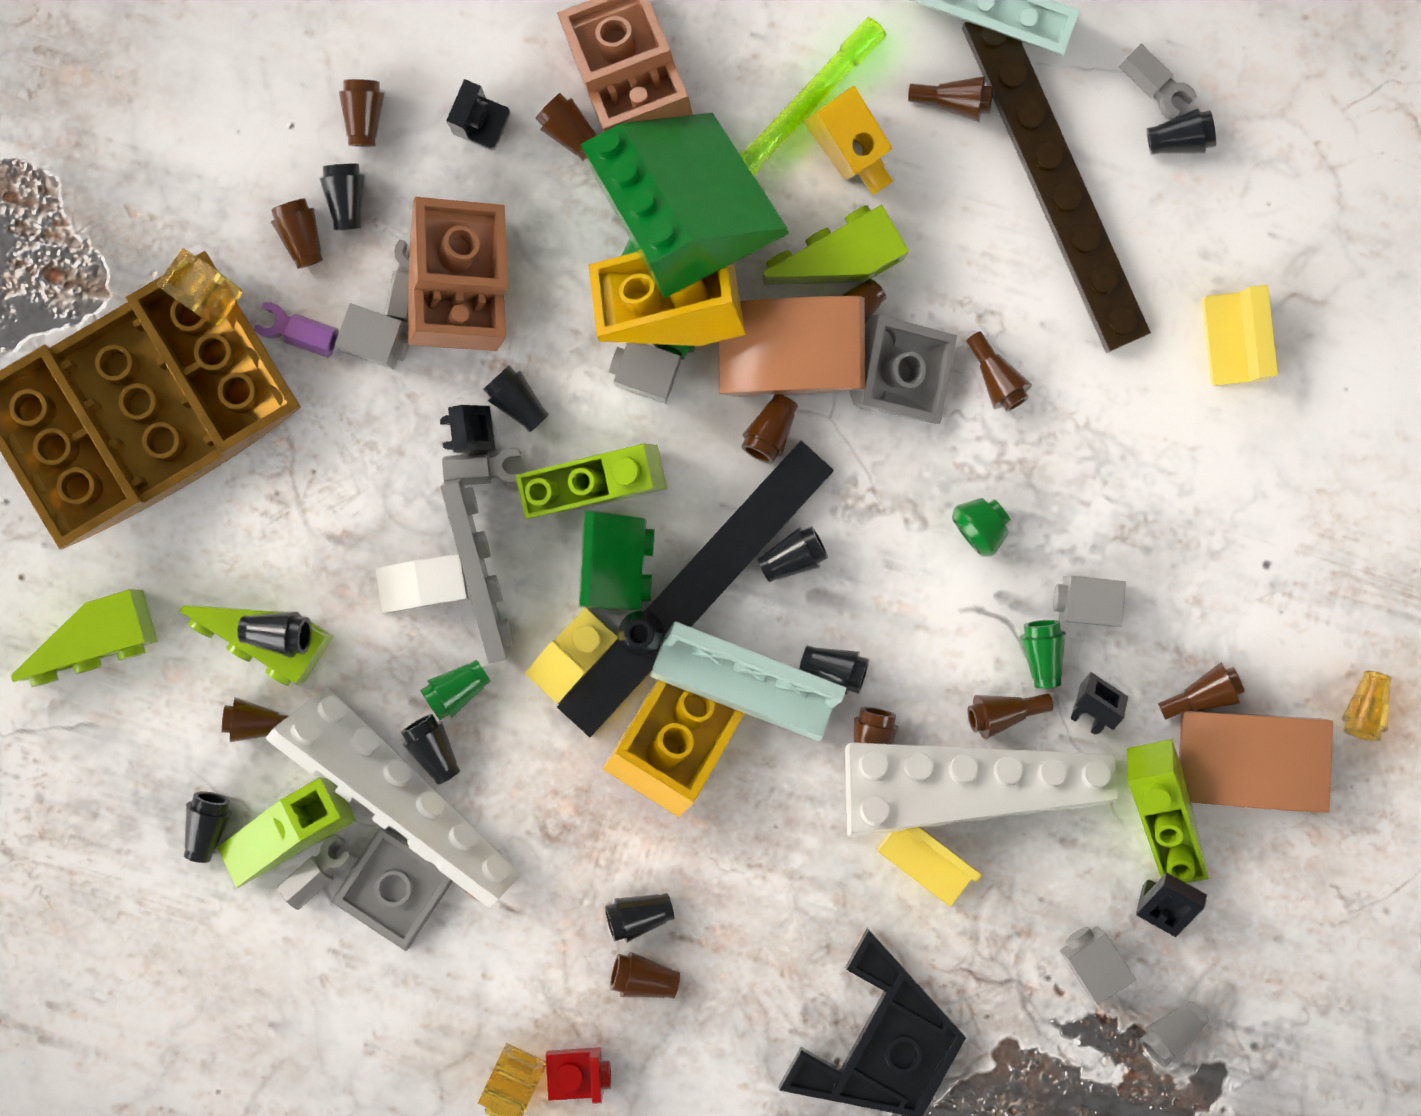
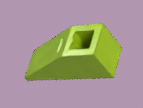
(849, 254)
(592, 481)
(95, 631)
(281, 668)
(1166, 810)
(285, 830)

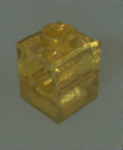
(512, 1082)

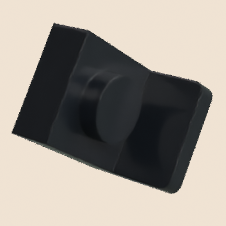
(477, 117)
(1170, 903)

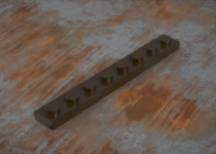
(1058, 187)

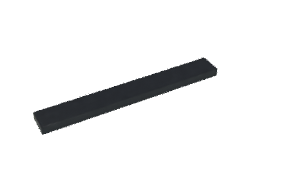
(700, 583)

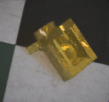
(200, 287)

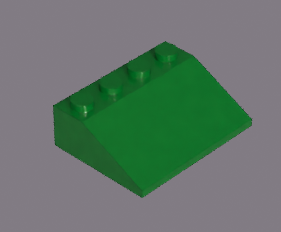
(682, 196)

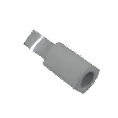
(1156, 80)
(398, 292)
(479, 467)
(316, 873)

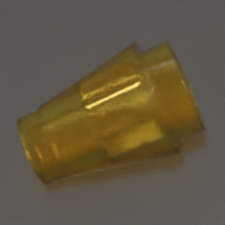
(1369, 707)

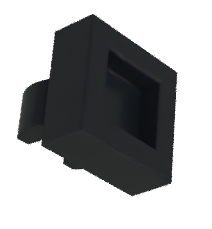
(470, 429)
(1101, 702)

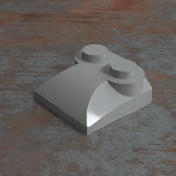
(905, 369)

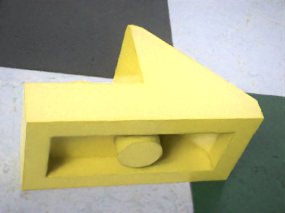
(571, 655)

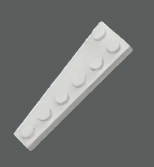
(349, 753)
(936, 785)

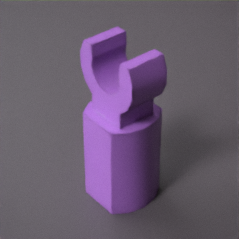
(300, 331)

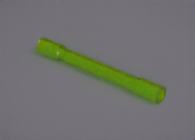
(850, 54)

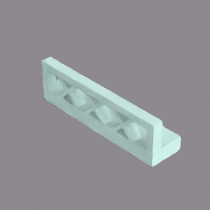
(1035, 22)
(746, 681)

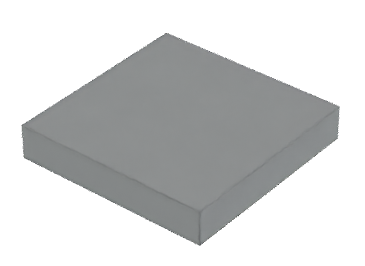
(392, 888)

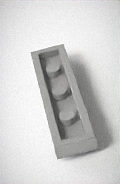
(472, 551)

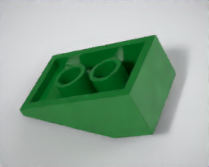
(614, 561)

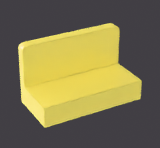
(1240, 336)
(929, 862)

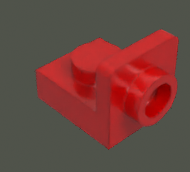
(577, 1074)

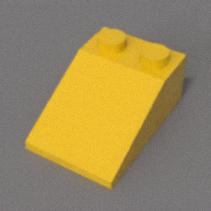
(634, 310)
(672, 746)

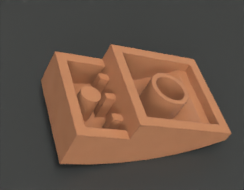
(624, 61)
(457, 274)
(796, 347)
(1257, 760)

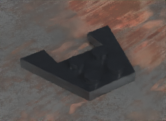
(898, 1052)

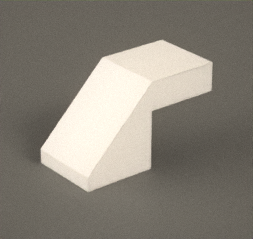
(421, 583)

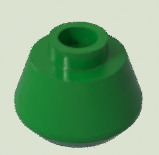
(982, 525)

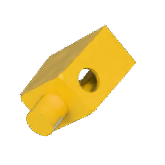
(847, 121)

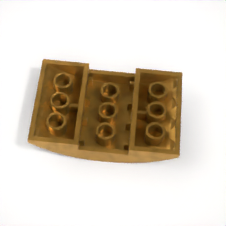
(134, 410)

